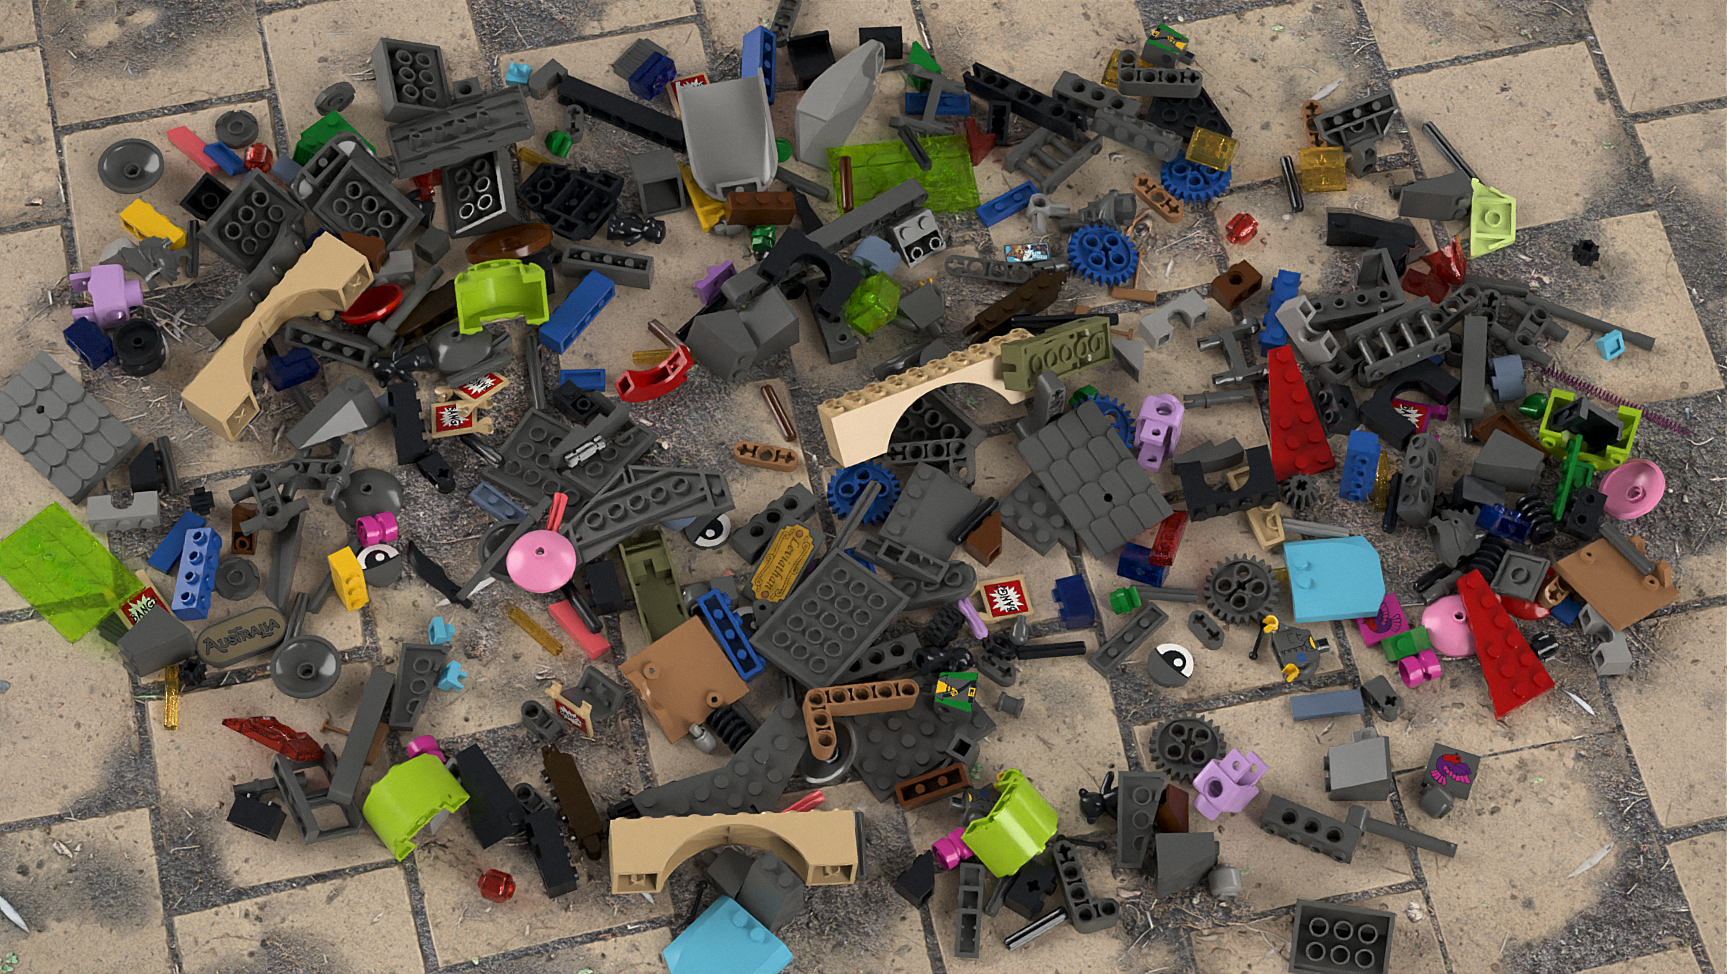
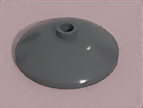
(129, 158)
(456, 351)
(383, 496)
(492, 540)
(302, 656)
(827, 771)

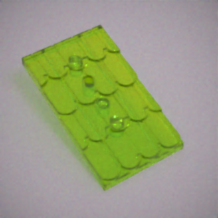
(887, 164)
(74, 586)

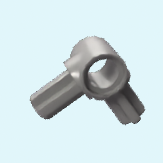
(1040, 209)

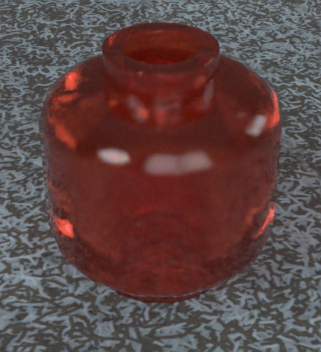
(258, 156)
(1241, 229)
(496, 886)

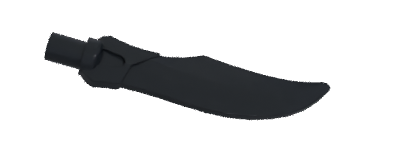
(809, 219)
(435, 576)

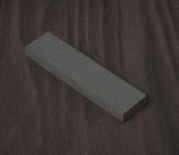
(1128, 639)

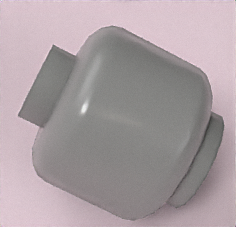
(1225, 881)

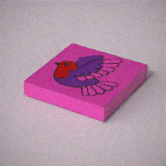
(1386, 624)

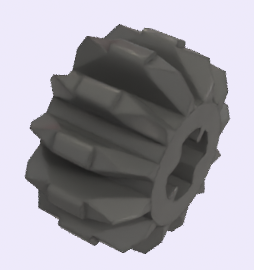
(1300, 491)

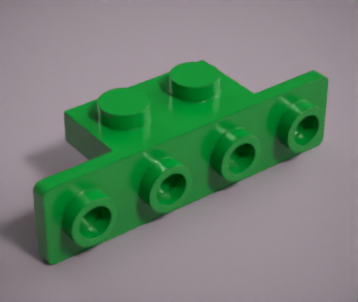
(1574, 475)

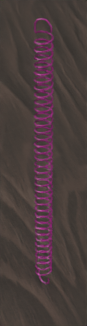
(1611, 398)

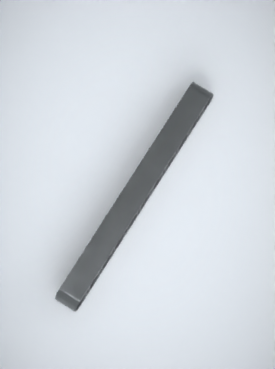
(835, 236)

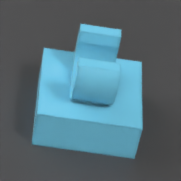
(518, 74)
(1611, 345)
(439, 632)
(449, 677)

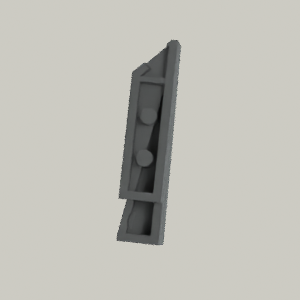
(285, 562)

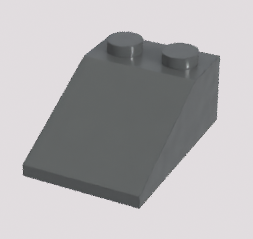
(1437, 198)

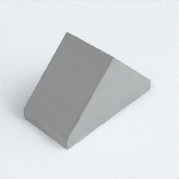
(113, 255)
(1129, 356)

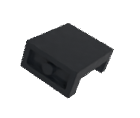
(809, 56)
(1589, 420)

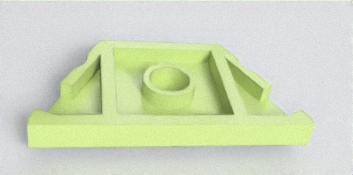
(1490, 220)

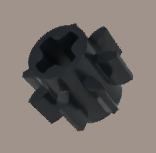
(1585, 252)
(201, 501)
(1544, 646)
(186, 670)

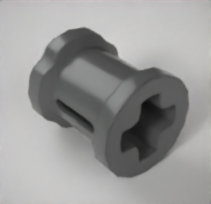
(1010, 705)

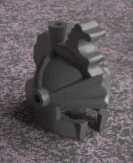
(1112, 209)
(155, 258)
(1456, 535)

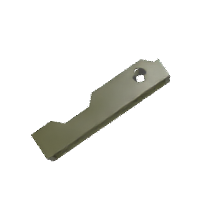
(1071, 350)
(647, 564)

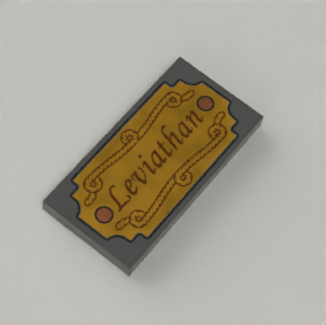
(783, 562)

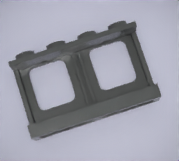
(301, 802)

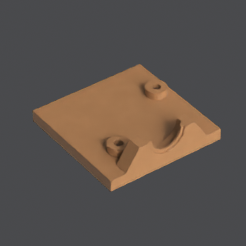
(1615, 584)
(685, 679)

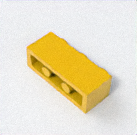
(143, 222)
(348, 579)

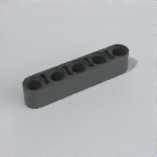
(1473, 367)

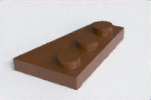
(1506, 424)

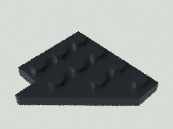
(1184, 114)

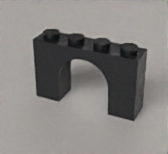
(796, 248)
(1421, 376)
(1257, 491)

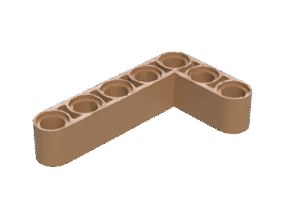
(851, 705)

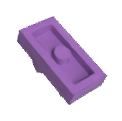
(711, 285)

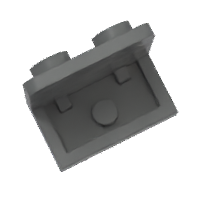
(598, 691)

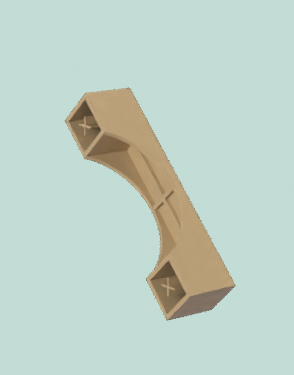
(323, 279)
(863, 420)
(813, 843)

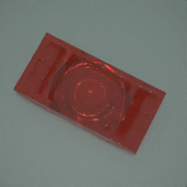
(277, 736)

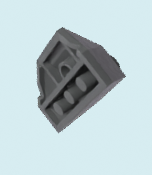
(1358, 120)

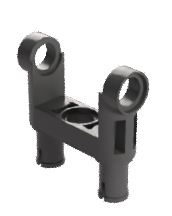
(939, 85)
(1226, 341)

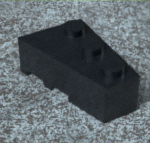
(406, 423)
(550, 853)

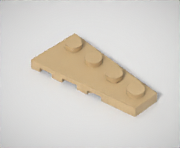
(1263, 519)

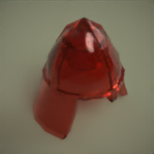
(1449, 262)

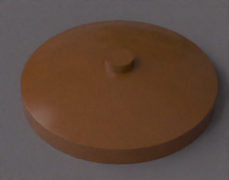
(510, 243)

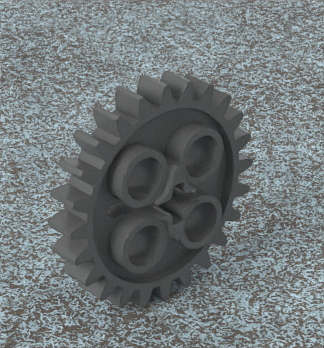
(1228, 576)
(1166, 743)

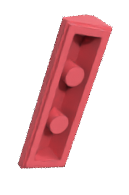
(193, 148)
(571, 622)

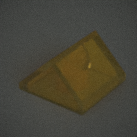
(1212, 149)

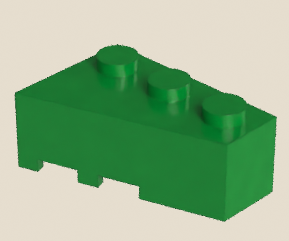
(329, 126)

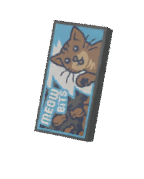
(1027, 253)

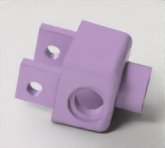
(110, 295)
(1161, 416)
(1228, 786)

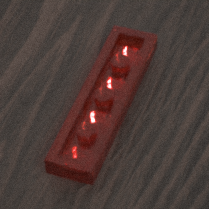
(1168, 539)

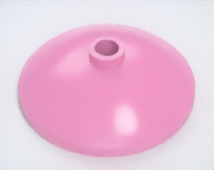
(1626, 482)
(544, 571)
(1446, 632)

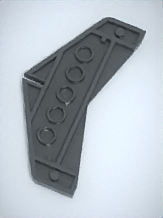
(652, 497)
(749, 779)

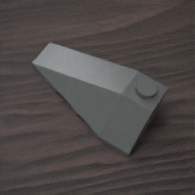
(342, 411)

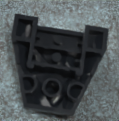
(571, 200)

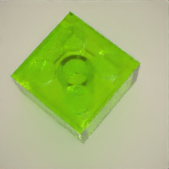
(873, 303)

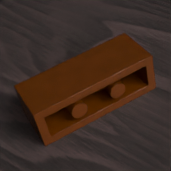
(759, 208)
(933, 786)

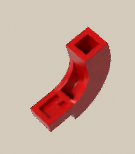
(655, 382)

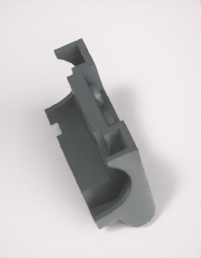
(326, 165)

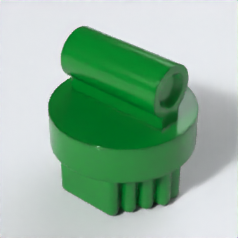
(558, 143)
(784, 149)
(763, 238)
(1082, 393)
(1534, 406)
(1124, 600)

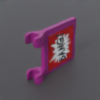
(1420, 413)

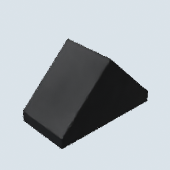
(999, 120)

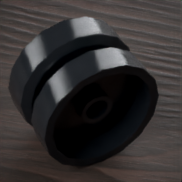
(139, 347)

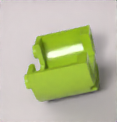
(500, 291)
(1608, 458)
(409, 800)
(1014, 827)

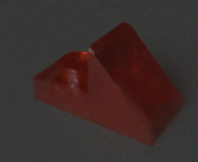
(979, 144)
(426, 182)
(1423, 284)

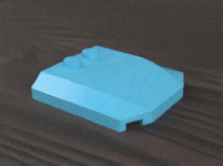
(1334, 579)
(726, 942)

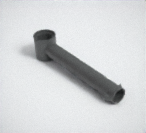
(385, 333)
(1360, 818)

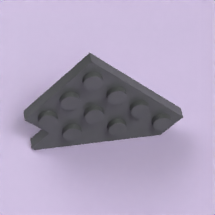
(1035, 518)

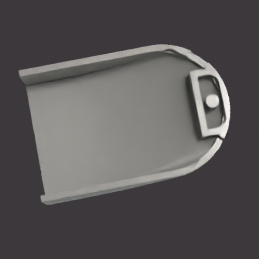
(836, 104)
(729, 136)

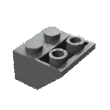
(915, 236)

